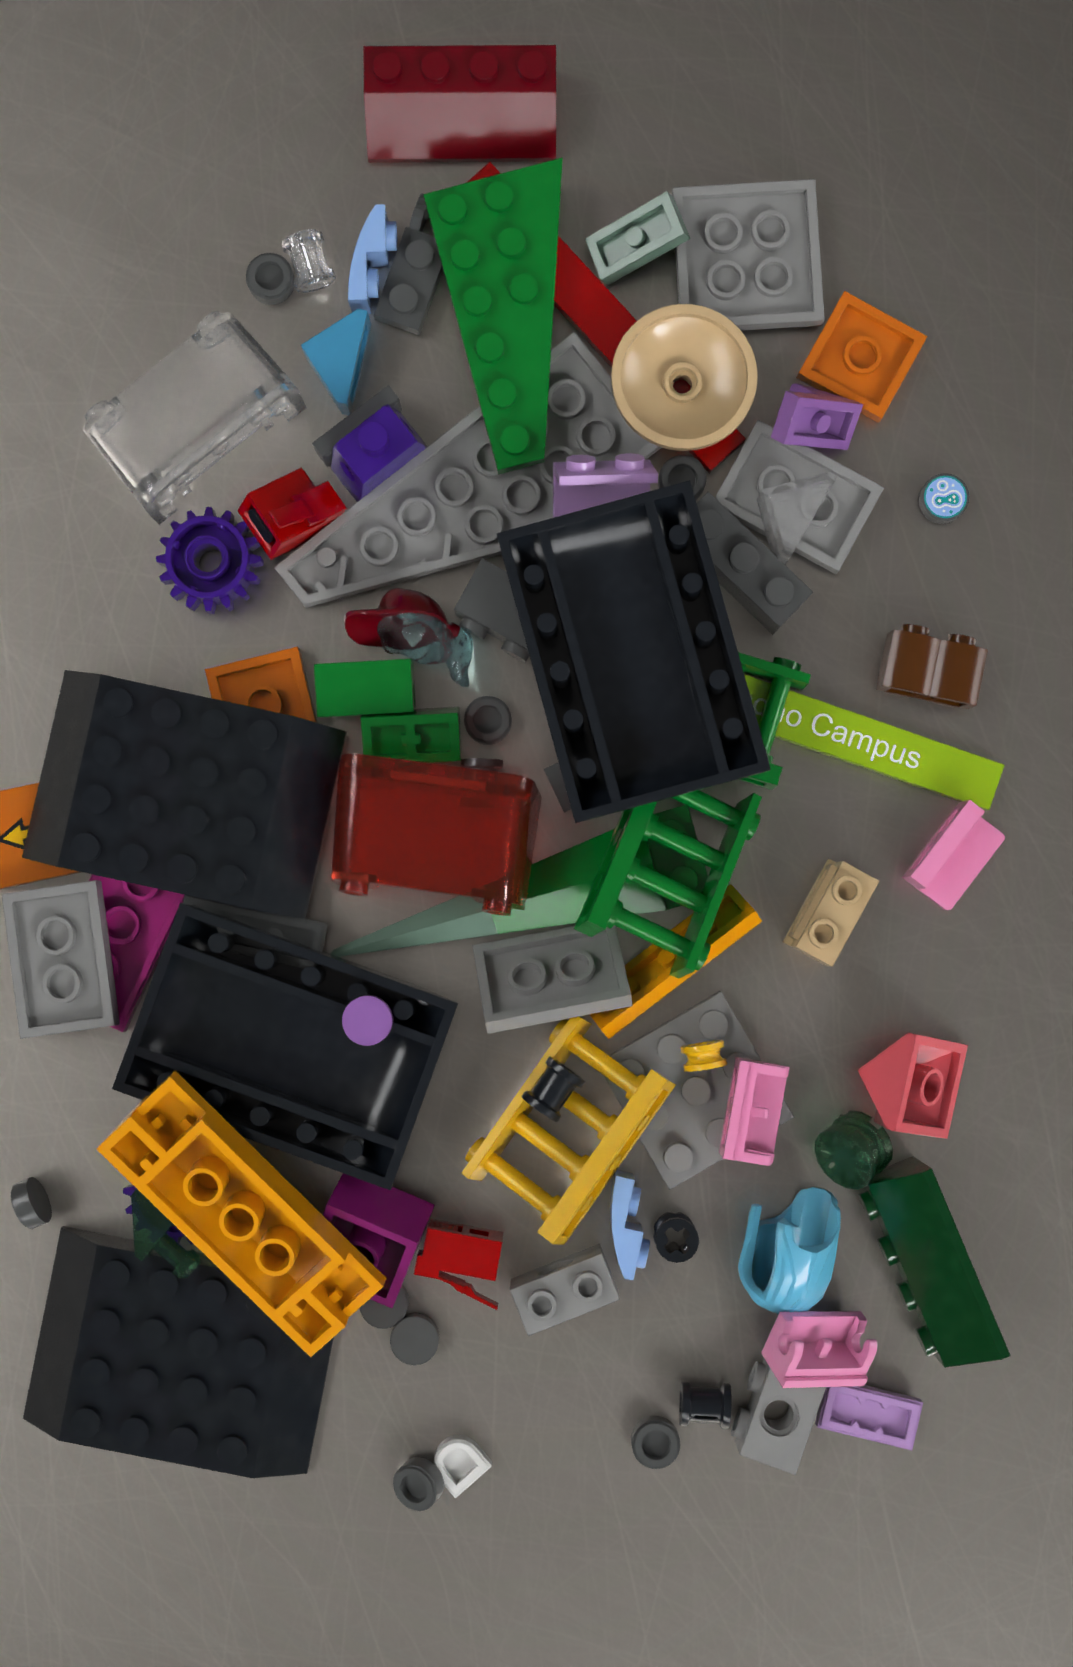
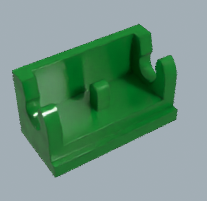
(364, 687)
(414, 736)

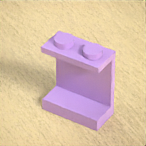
(589, 483)

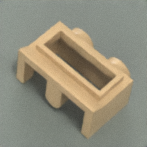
(830, 912)

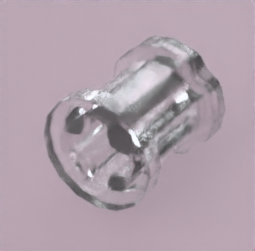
(308, 261)

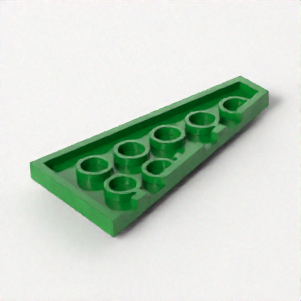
(501, 274)

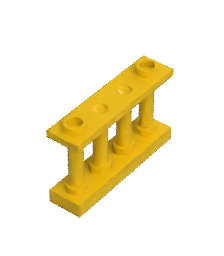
(588, 1173)

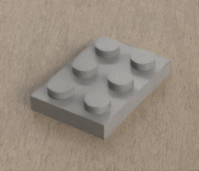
(770, 463)
(60, 959)
(550, 977)

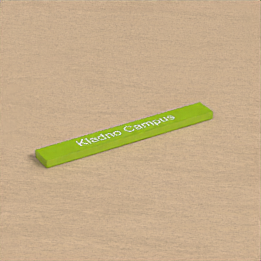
(882, 747)

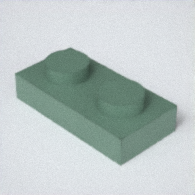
(637, 238)

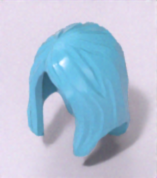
(792, 1255)

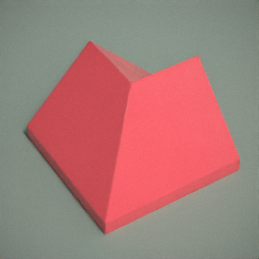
(915, 1084)

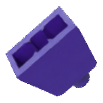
(375, 451)

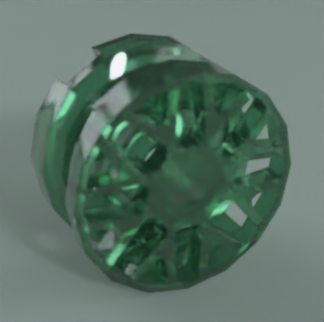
(855, 1148)

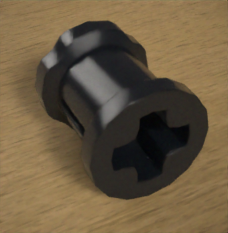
(553, 1089)
(672, 1251)
(705, 1405)

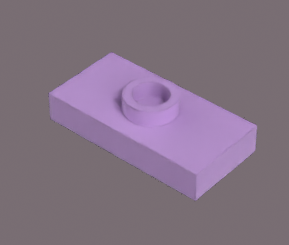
(870, 1414)

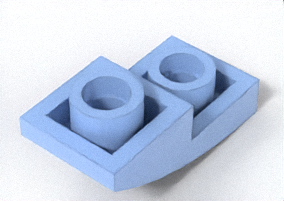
(371, 251)
(627, 1236)

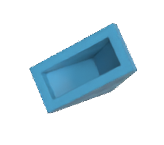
(339, 356)

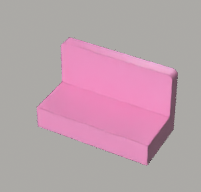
(954, 855)

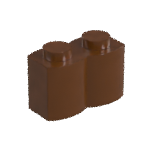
(932, 668)

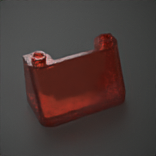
(434, 830)

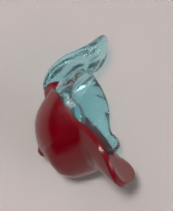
(415, 627)

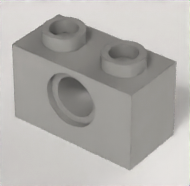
(563, 1289)
(778, 1441)

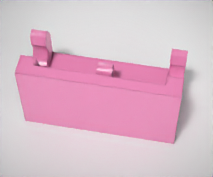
(753, 1111)
(819, 1349)

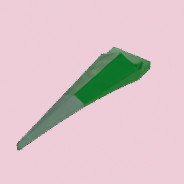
(553, 898)

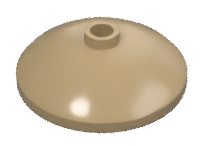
(689, 346)

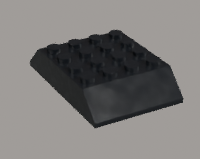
(633, 652)
(184, 793)
(273, 1047)
(169, 1365)

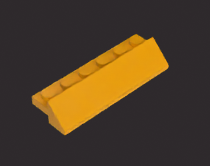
(242, 1213)

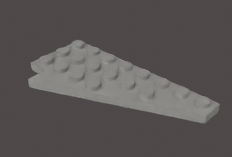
(452, 501)

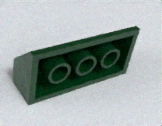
(933, 1265)

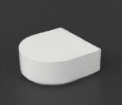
(460, 1462)

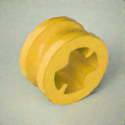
(703, 1055)

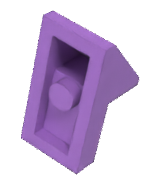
(816, 418)

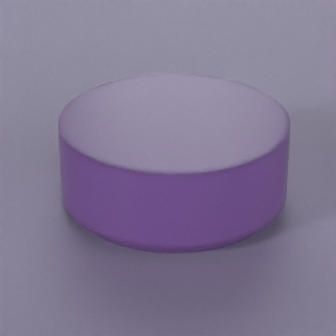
(367, 1020)

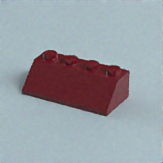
(460, 103)

